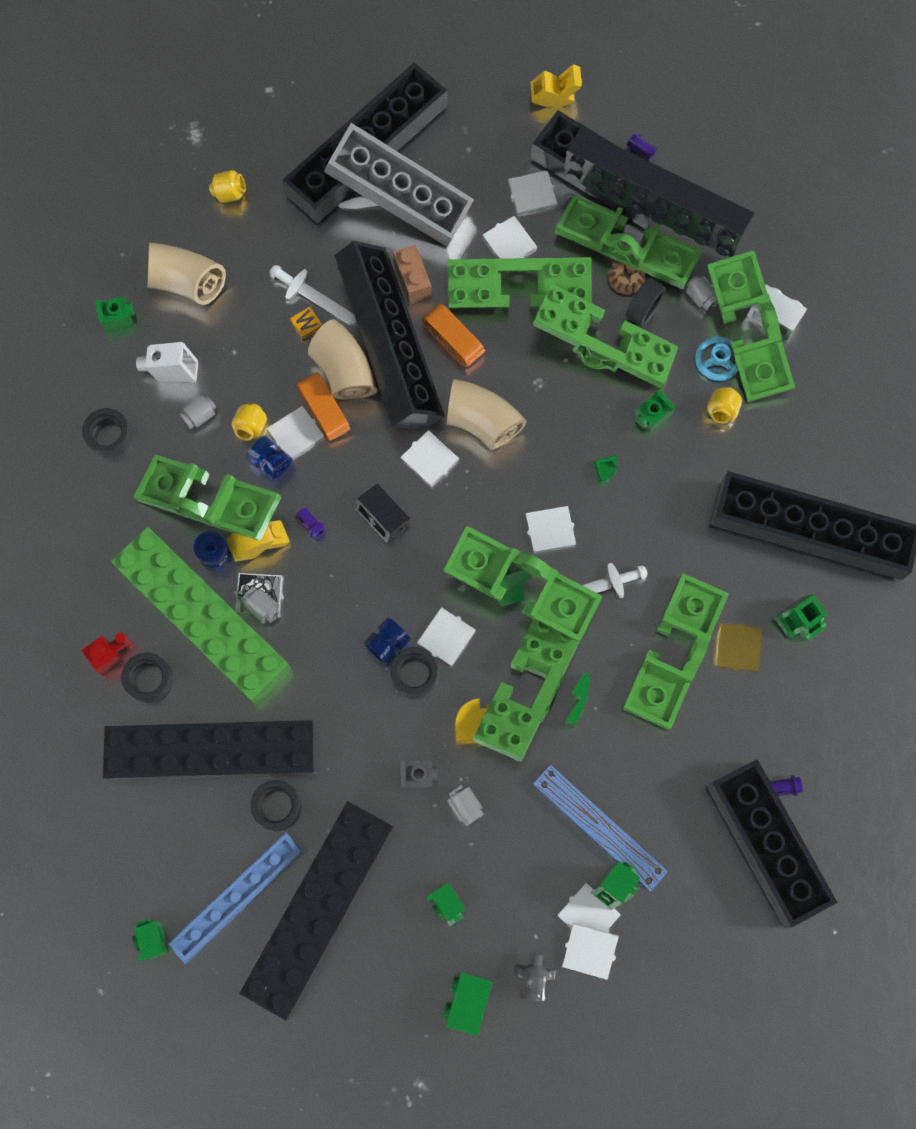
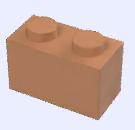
(412, 274)

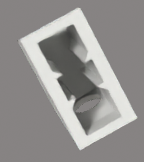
(169, 362)

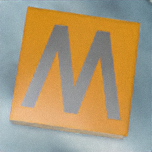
(306, 323)

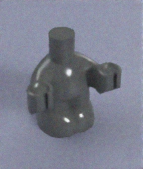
(534, 978)

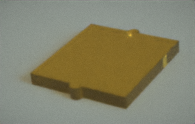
(739, 647)

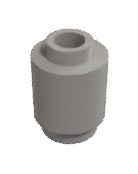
(702, 293)
(197, 412)
(260, 605)
(465, 805)

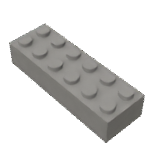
(398, 185)

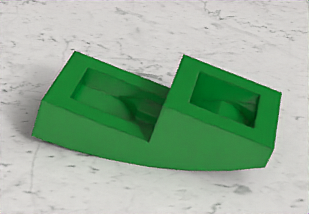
(580, 695)

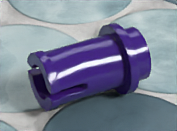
(641, 146)
(310, 523)
(788, 786)

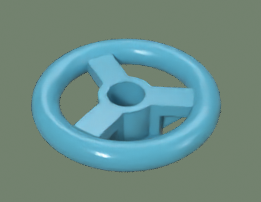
(722, 348)

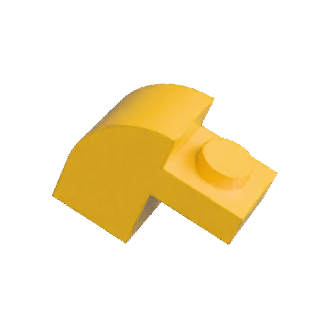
(556, 90)
(246, 548)
(468, 721)

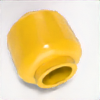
(227, 186)
(724, 405)
(249, 421)

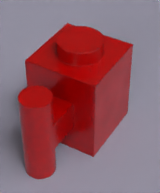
(104, 654)

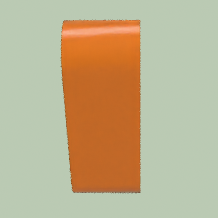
(453, 335)
(323, 406)

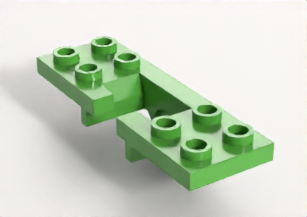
(661, 257)
(478, 281)
(637, 354)
(762, 363)
(236, 508)
(562, 602)
(658, 686)
(512, 725)

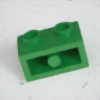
(617, 885)
(468, 1003)

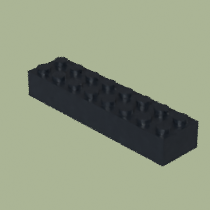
(390, 117)
(656, 193)
(389, 336)
(815, 525)
(209, 751)
(317, 911)

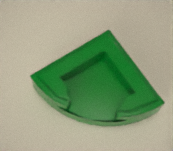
(605, 468)

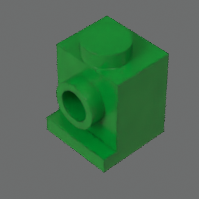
(114, 313)
(663, 407)
(447, 904)
(149, 940)

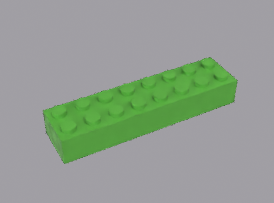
(202, 615)

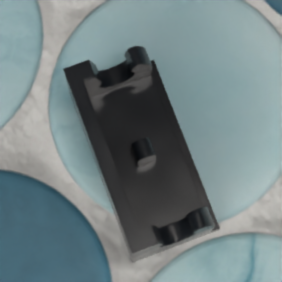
(381, 513)

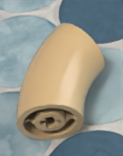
(184, 273)
(342, 362)
(483, 414)

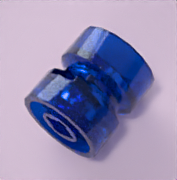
(269, 458)
(212, 551)
(387, 641)

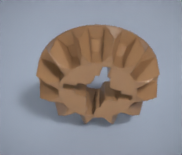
(620, 283)

